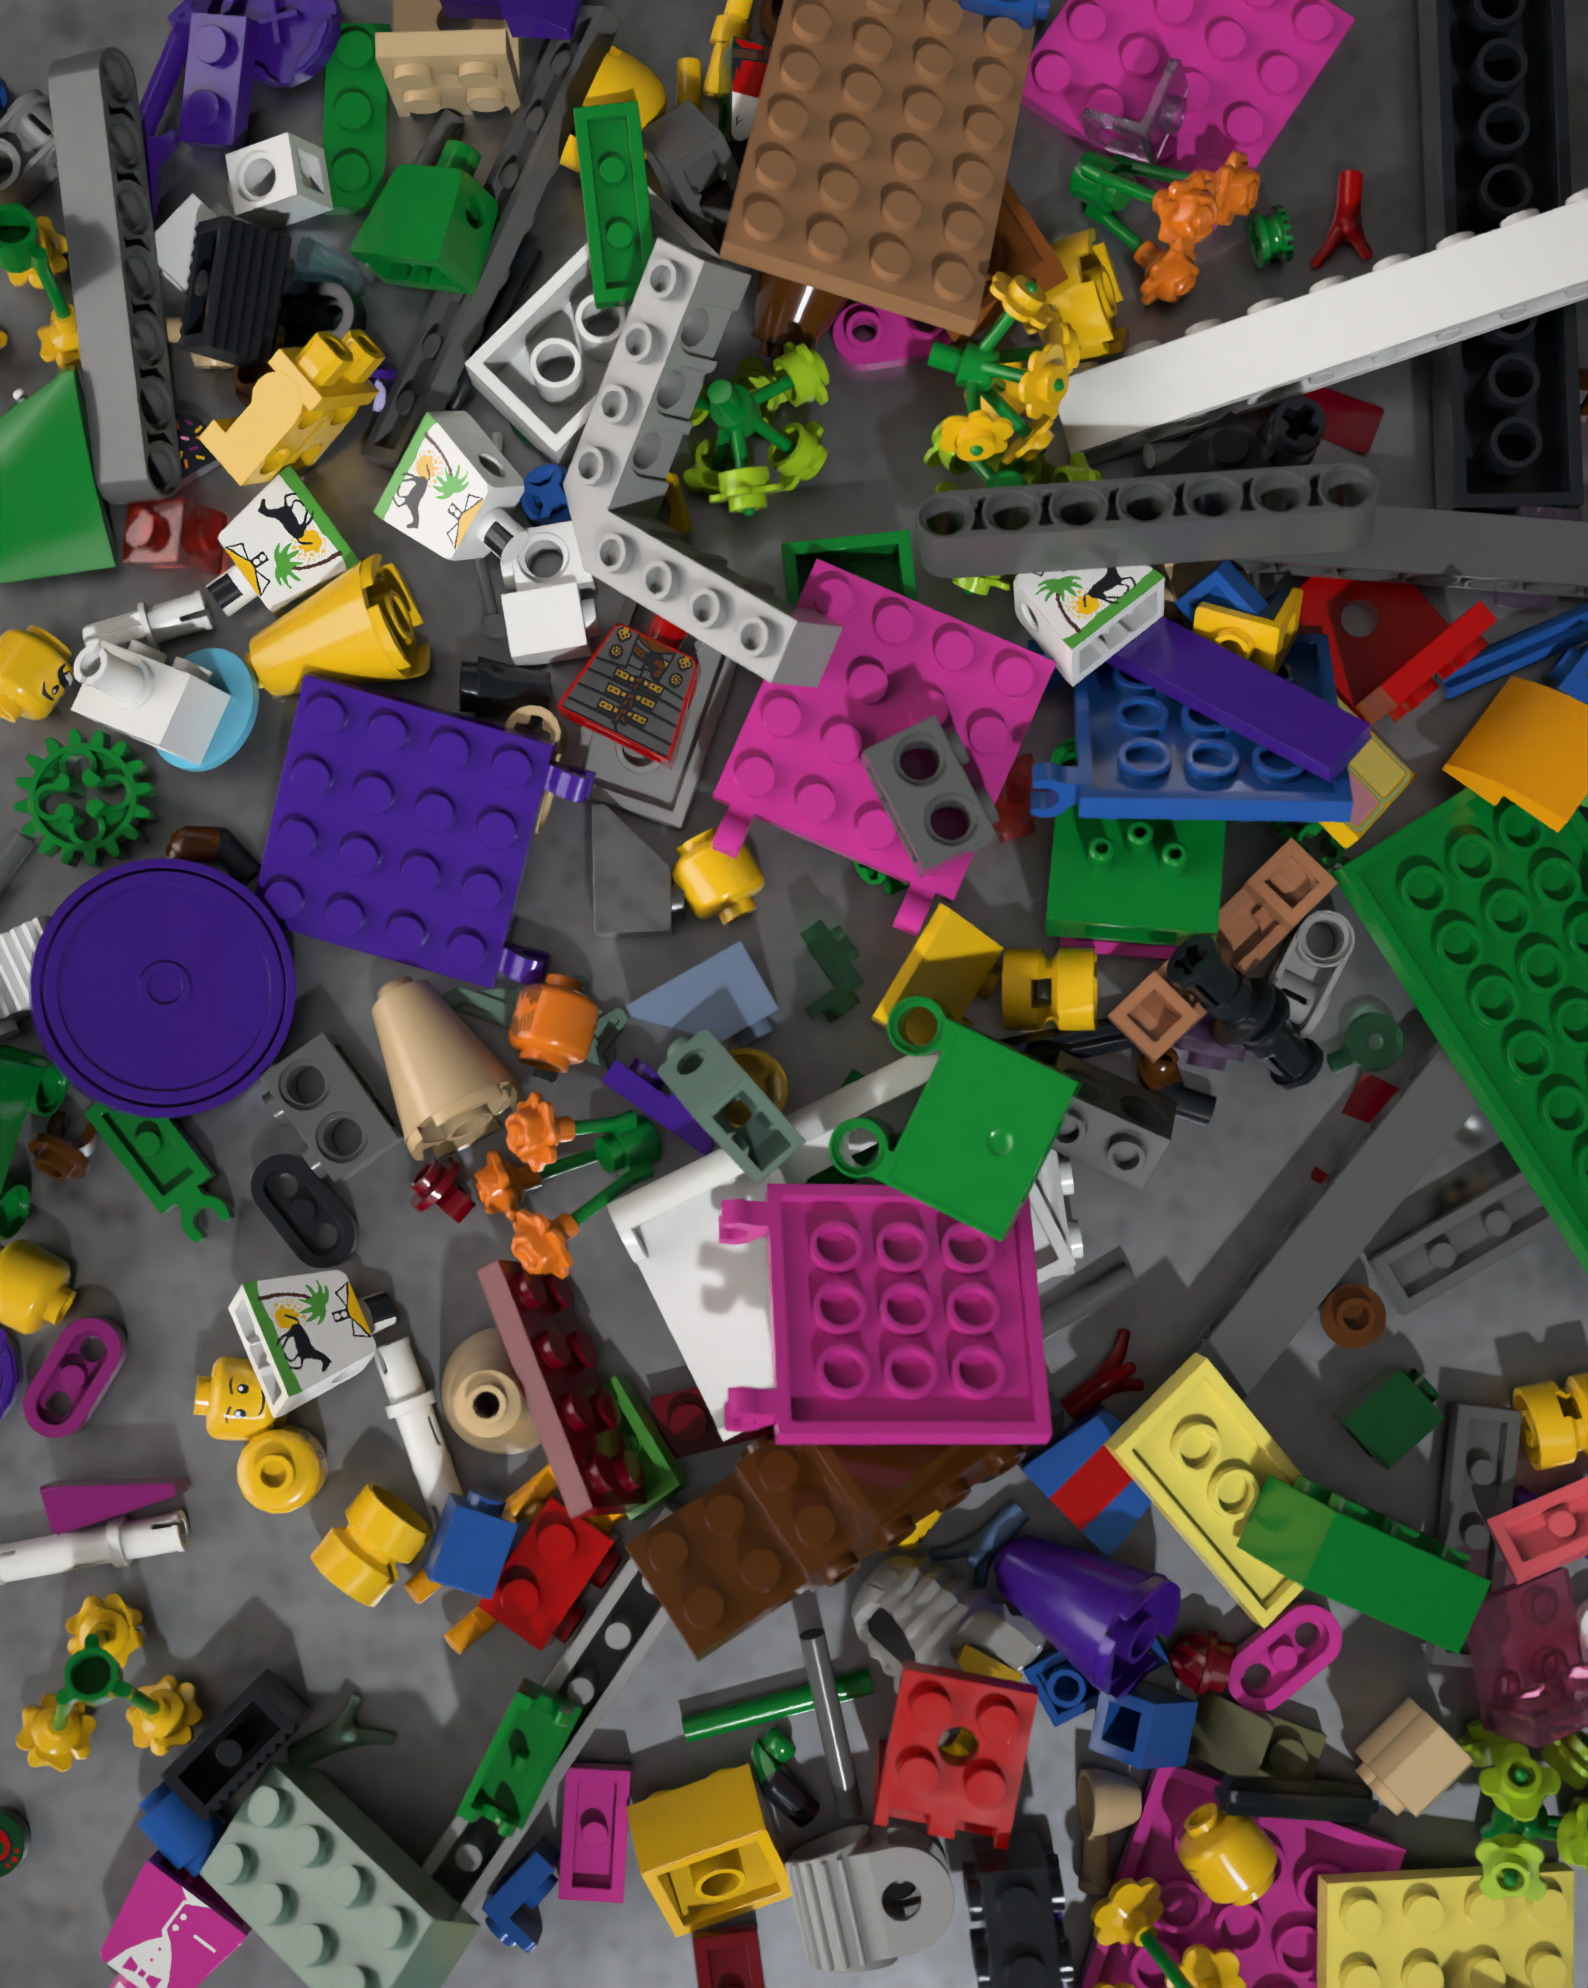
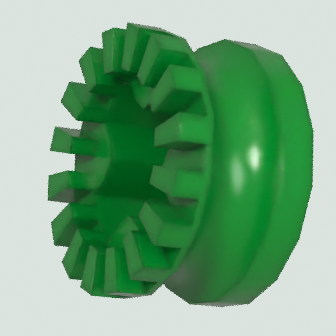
(1269, 237)

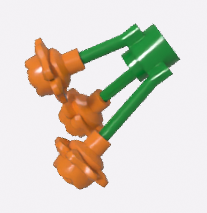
(1184, 209)
(534, 1132)

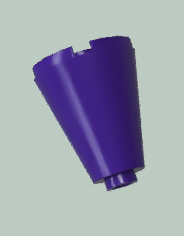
(1090, 1608)

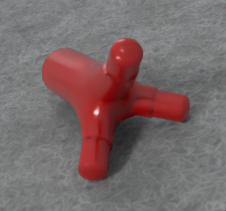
(1346, 220)
(1107, 1381)

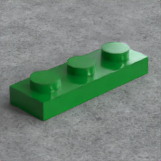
(356, 121)
(614, 199)

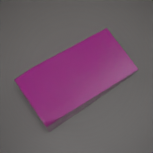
(87, 1501)

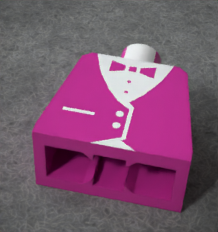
(171, 1930)

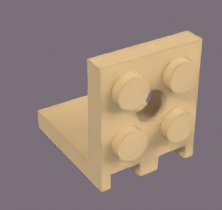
(448, 67)

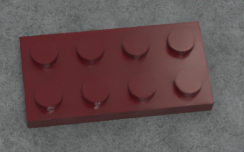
(564, 1390)

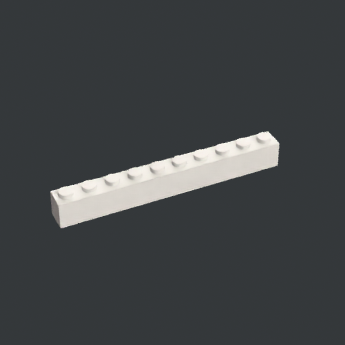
(1331, 333)

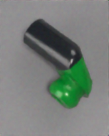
(775, 1781)

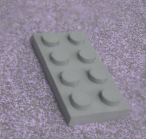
(640, 784)

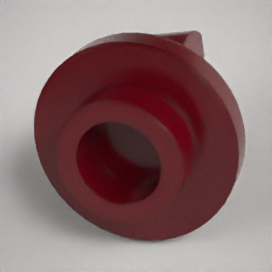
(436, 1185)

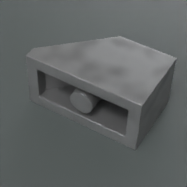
(630, 882)

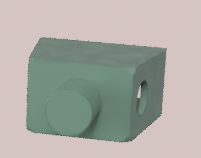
(708, 1083)

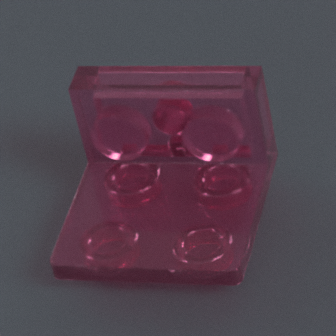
(1530, 1661)

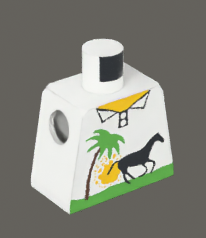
(455, 491)
(280, 549)
(1087, 613)
(307, 1333)

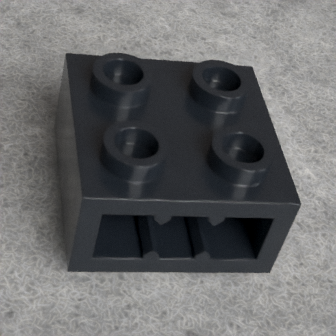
(1015, 1901)

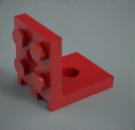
(1407, 646)
(947, 1791)

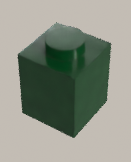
(1390, 1414)

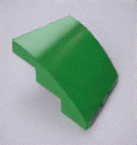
(48, 487)

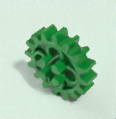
(106, 771)

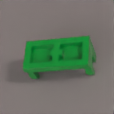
(520, 1758)

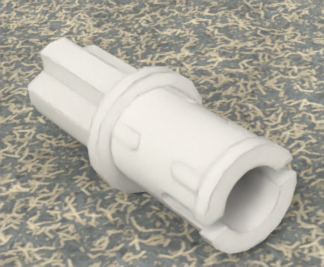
(152, 623)

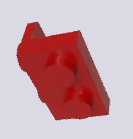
(552, 1574)

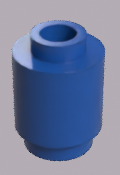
(178, 1831)

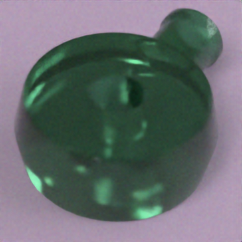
(1356, 1045)

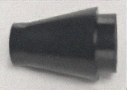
(500, 688)

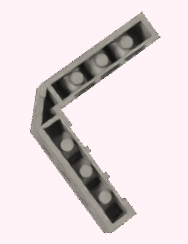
(624, 465)

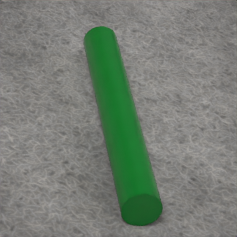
(770, 1707)

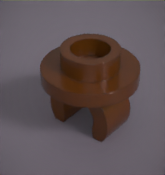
(59, 1156)
(1353, 1315)

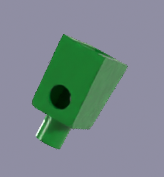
(430, 225)

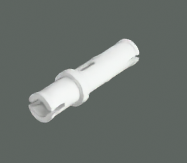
(418, 1424)
(114, 1543)

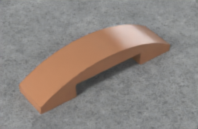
(1248, 930)

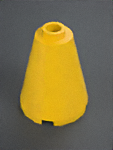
(346, 631)

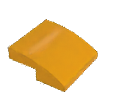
(1529, 750)

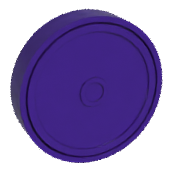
(162, 988)

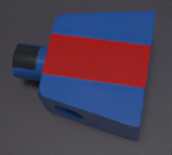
(1089, 1481)

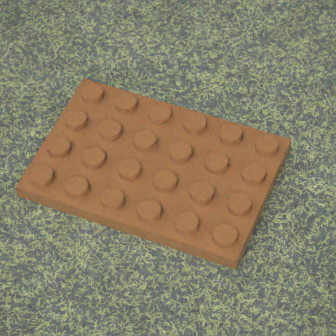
(882, 153)

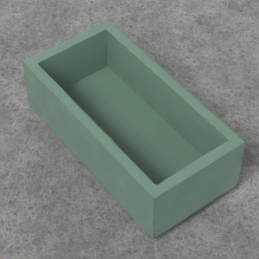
(334, 1889)

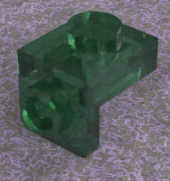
(834, 956)

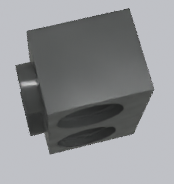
(693, 170)
(912, 801)
(344, 1097)
(1114, 1123)

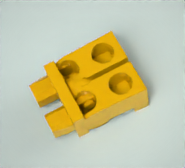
(297, 407)

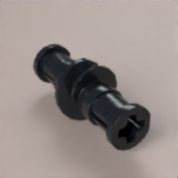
(1245, 1012)

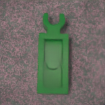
(162, 1165)

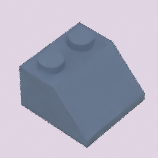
(714, 995)

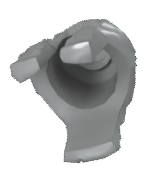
(923, 1613)

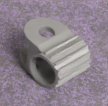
(842, 1901)

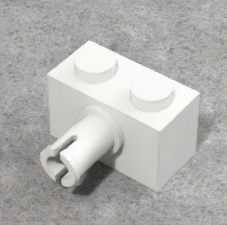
(148, 699)

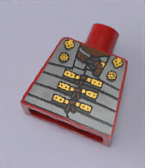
(637, 690)

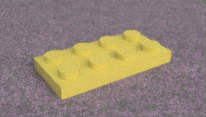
(1204, 1469)
(1443, 1931)

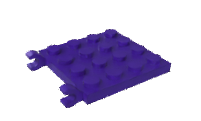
(409, 831)

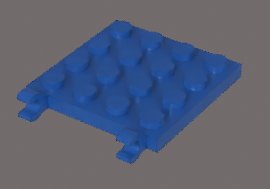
(1166, 761)

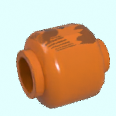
(553, 1024)

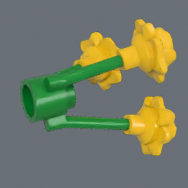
(35, 253)
(93, 1676)

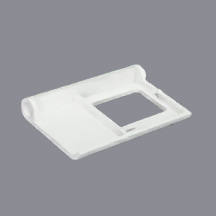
(720, 1292)

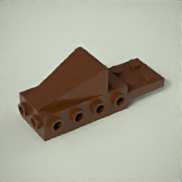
(797, 1523)

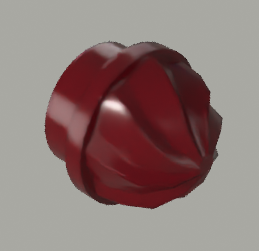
(1202, 1661)

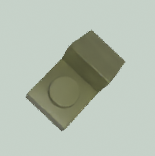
(1253, 1741)

